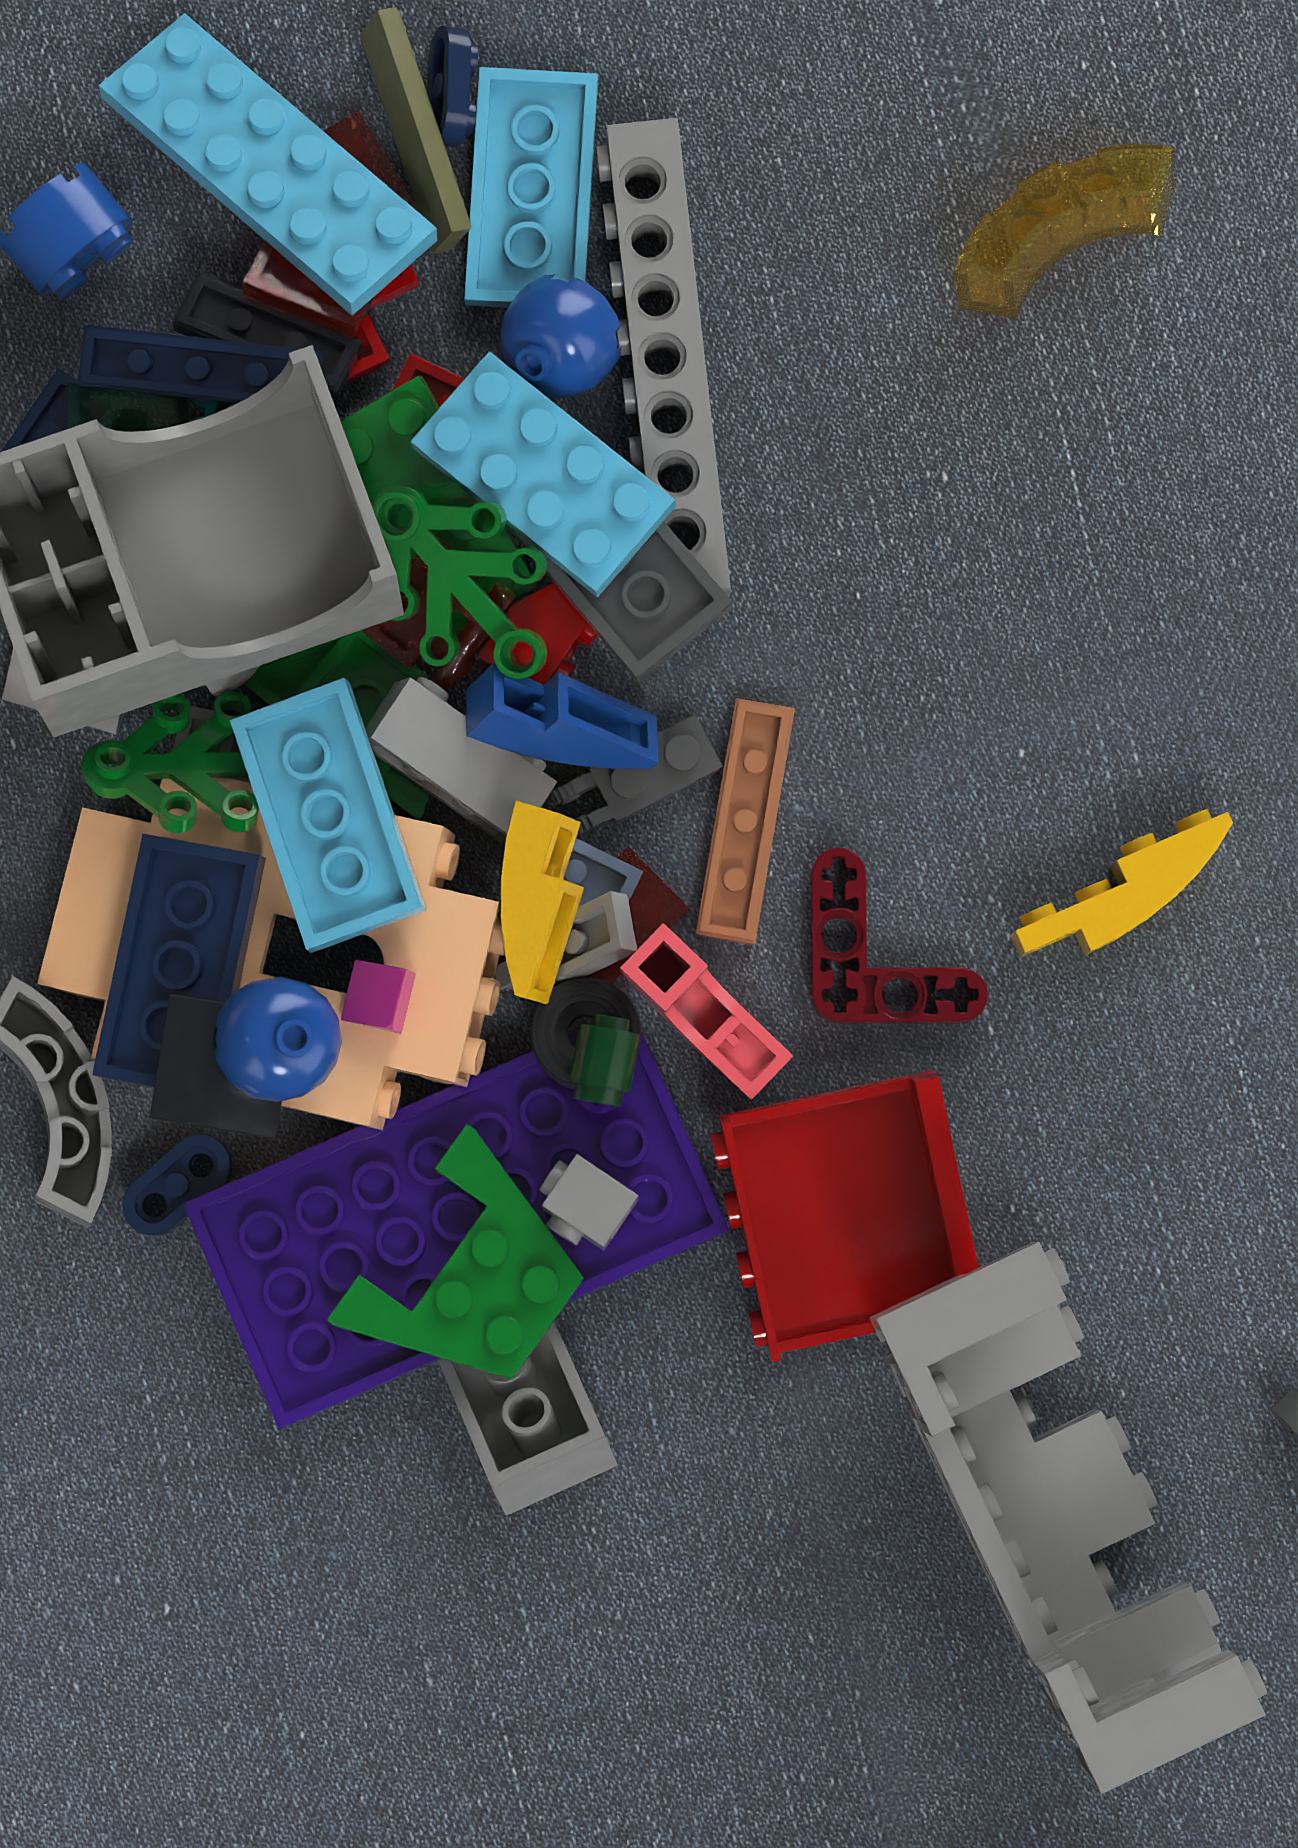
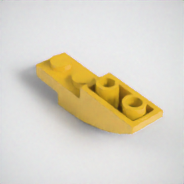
(1147, 880)

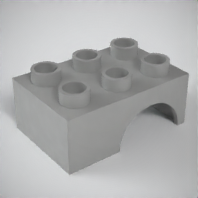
(186, 550)

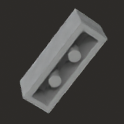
(430, 747)

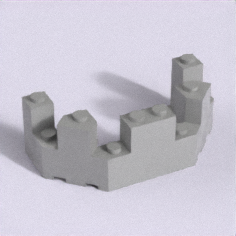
(1121, 1682)

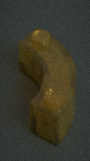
(1058, 212)

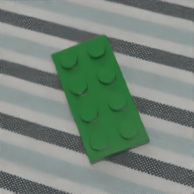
(385, 458)

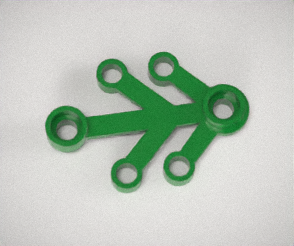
(452, 573)
(187, 765)

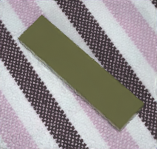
(414, 127)

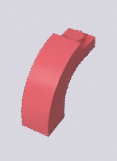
(703, 1012)

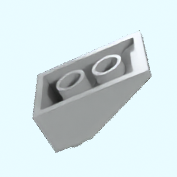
(534, 1429)

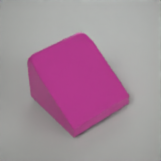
(378, 996)

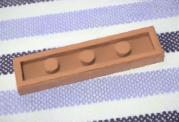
(745, 822)

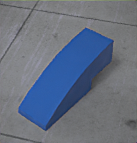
(560, 722)

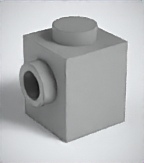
(585, 1202)

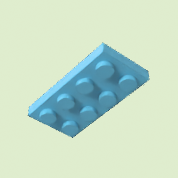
(529, 181)
(546, 473)
(327, 815)

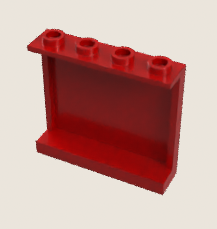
(843, 1207)

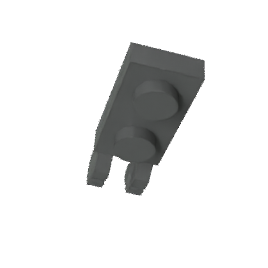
(683, 760)

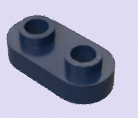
(450, 68)
(176, 1182)

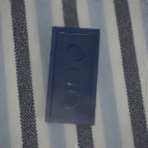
(179, 937)

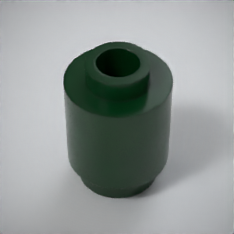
(604, 1060)

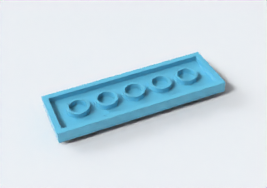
(268, 163)

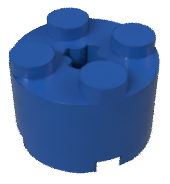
(66, 231)

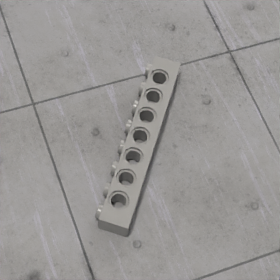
(654, 152)

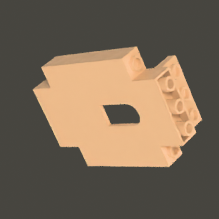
(447, 947)

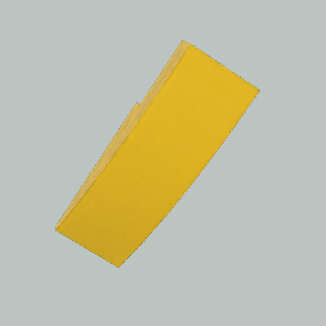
(535, 899)

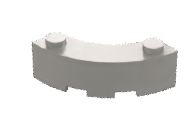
(71, 1099)

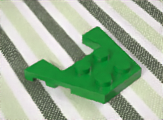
(493, 1291)

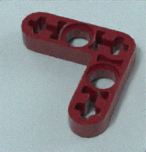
(869, 982)

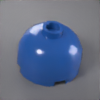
(560, 336)
(277, 1039)

